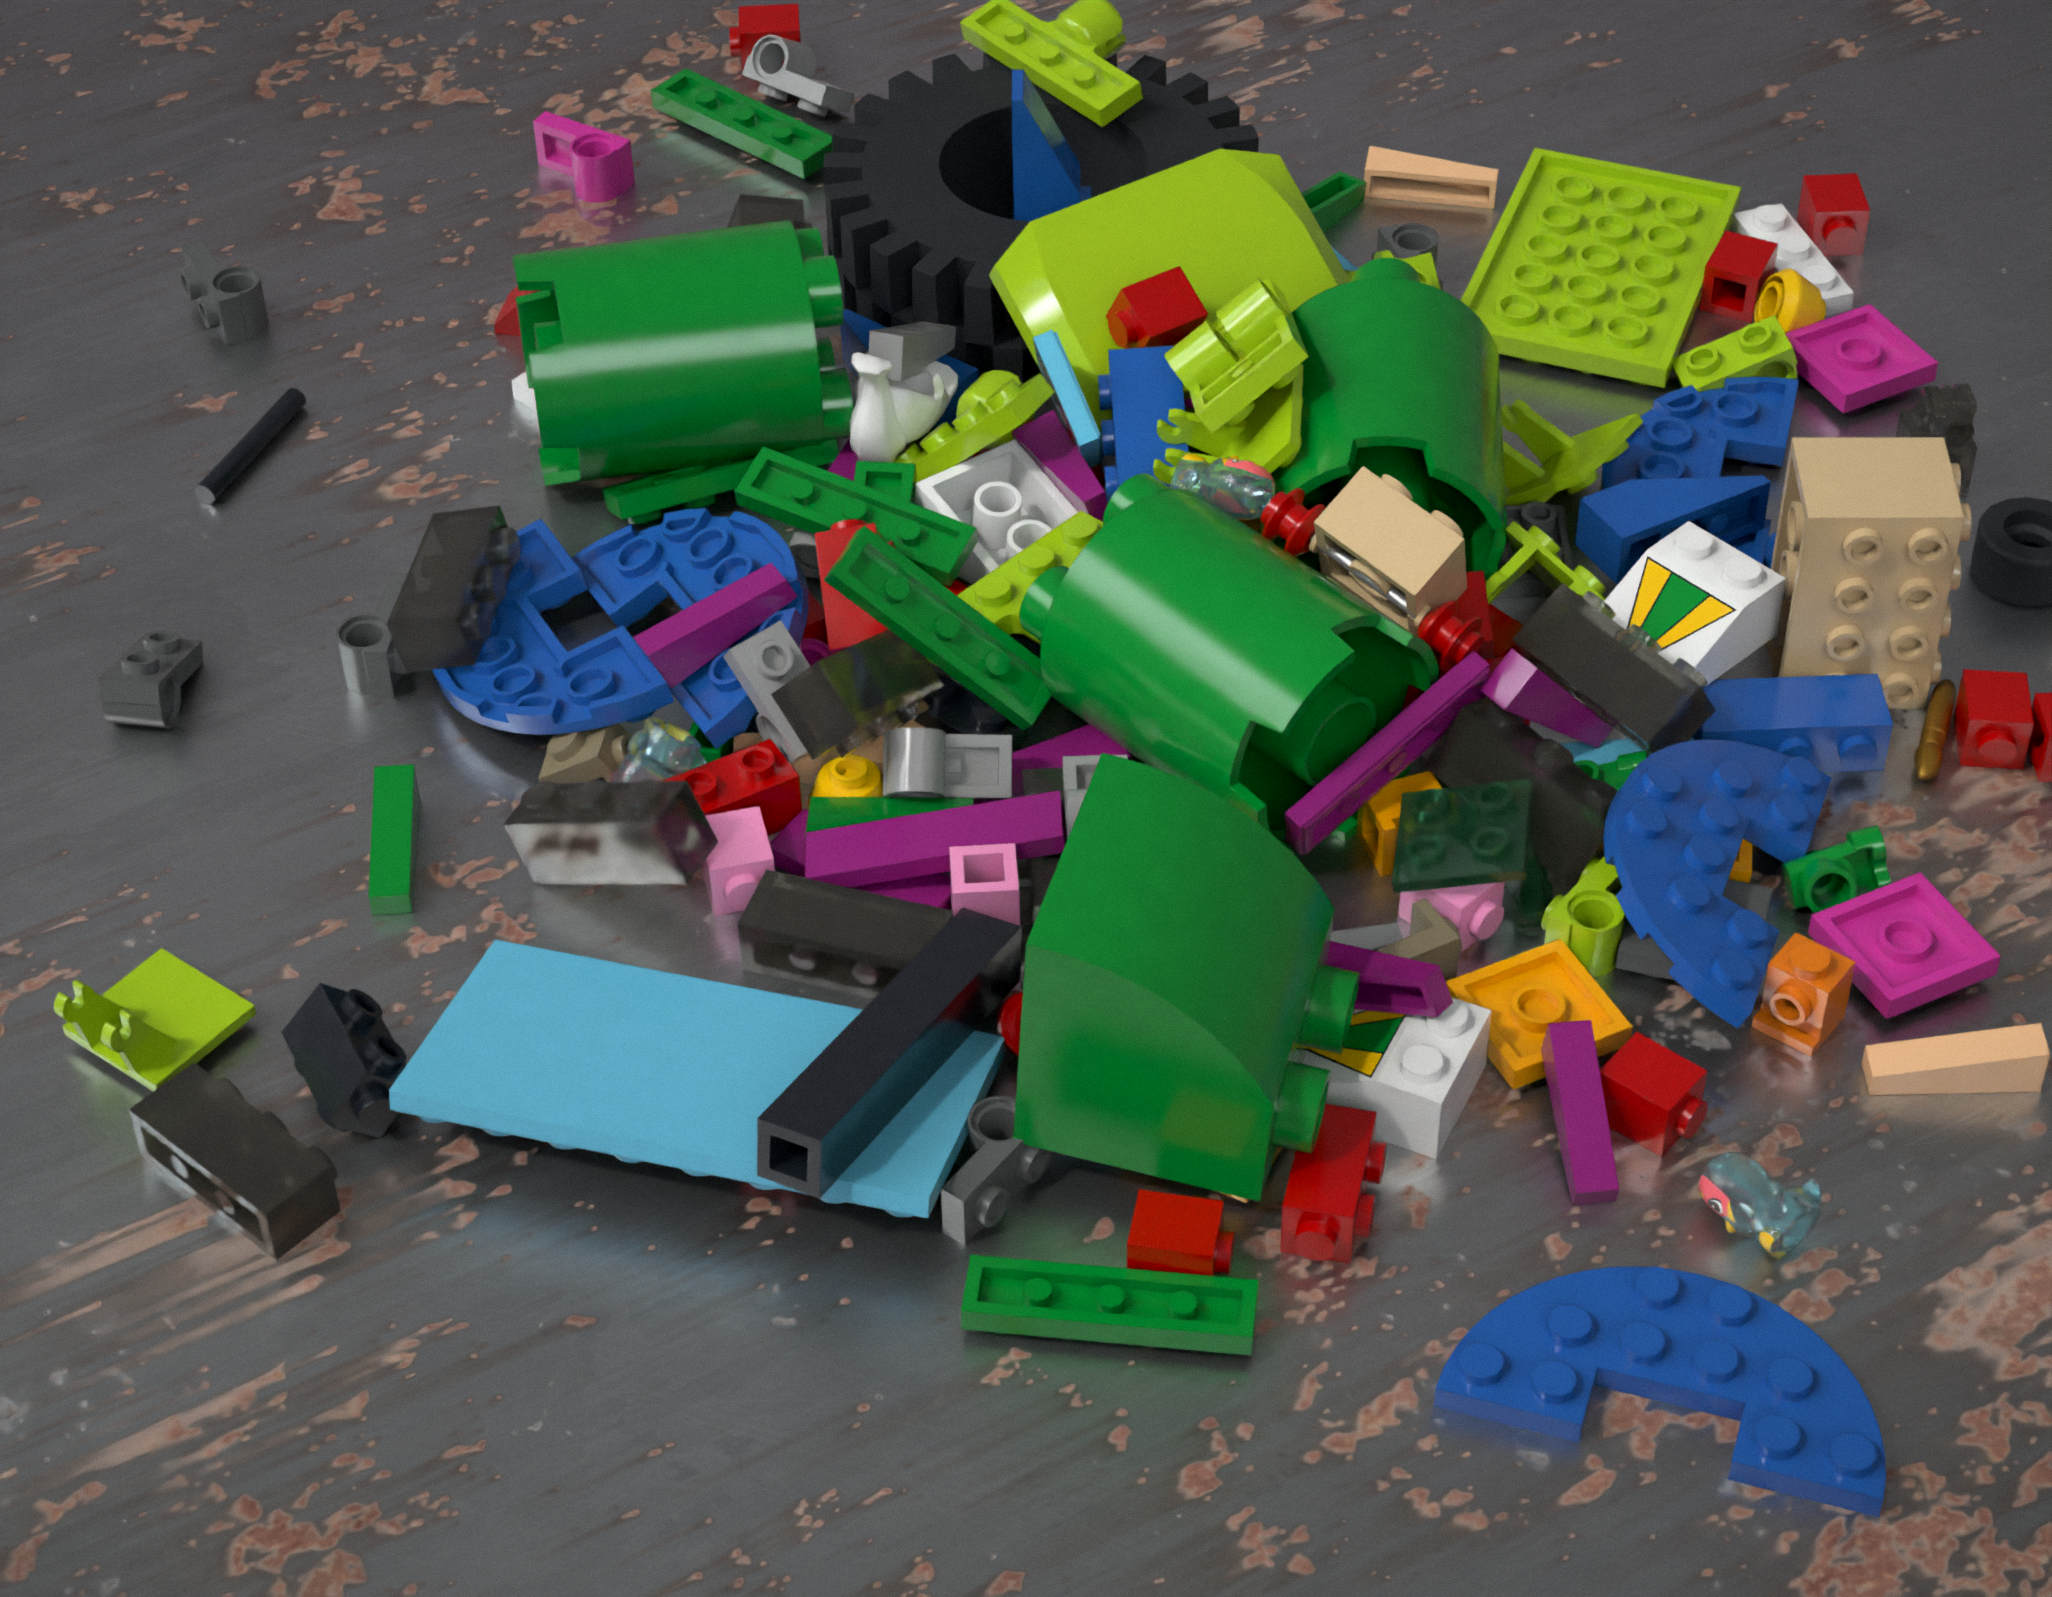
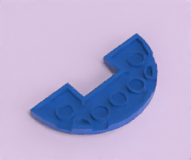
(1696, 430)
(689, 561)
(526, 675)
(1675, 845)
(1684, 1345)

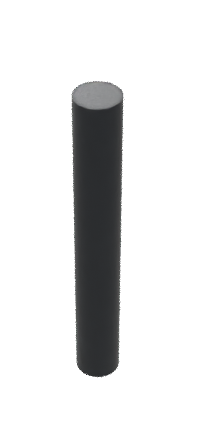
(250, 446)

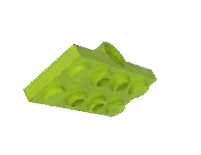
(1239, 355)

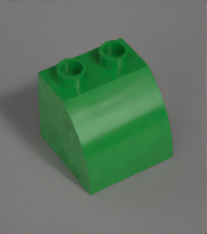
(1177, 989)

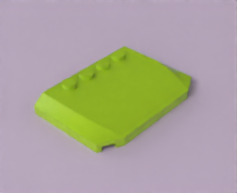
(1213, 216)

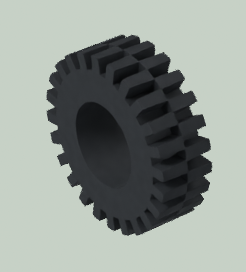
(928, 189)

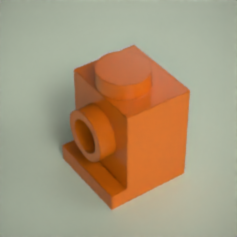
(1804, 994)

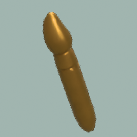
(1929, 755)

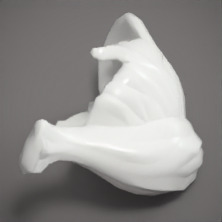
(895, 412)

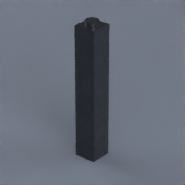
(888, 1053)

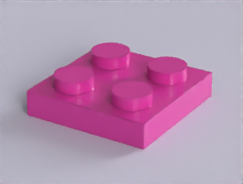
(1859, 358)
(1905, 944)

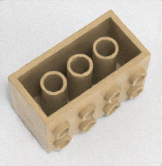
(1868, 561)

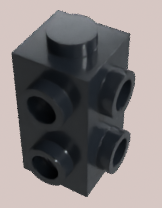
(346, 1058)

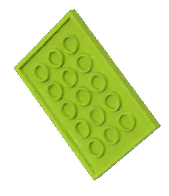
(1599, 265)

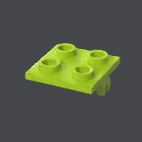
(1265, 436)
(1564, 460)
(1538, 553)
(154, 1018)

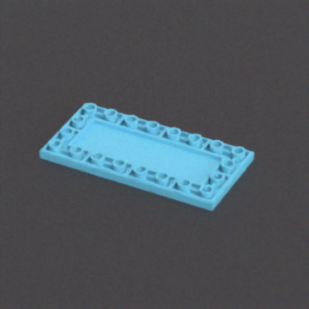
(667, 1072)

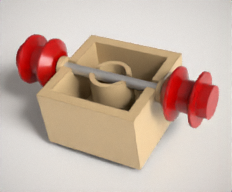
(1386, 555)

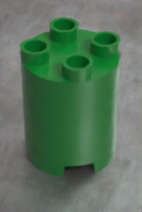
(681, 350)
(1407, 391)
(1219, 652)

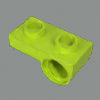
(1750, 352)
(1589, 918)

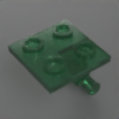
(1473, 840)

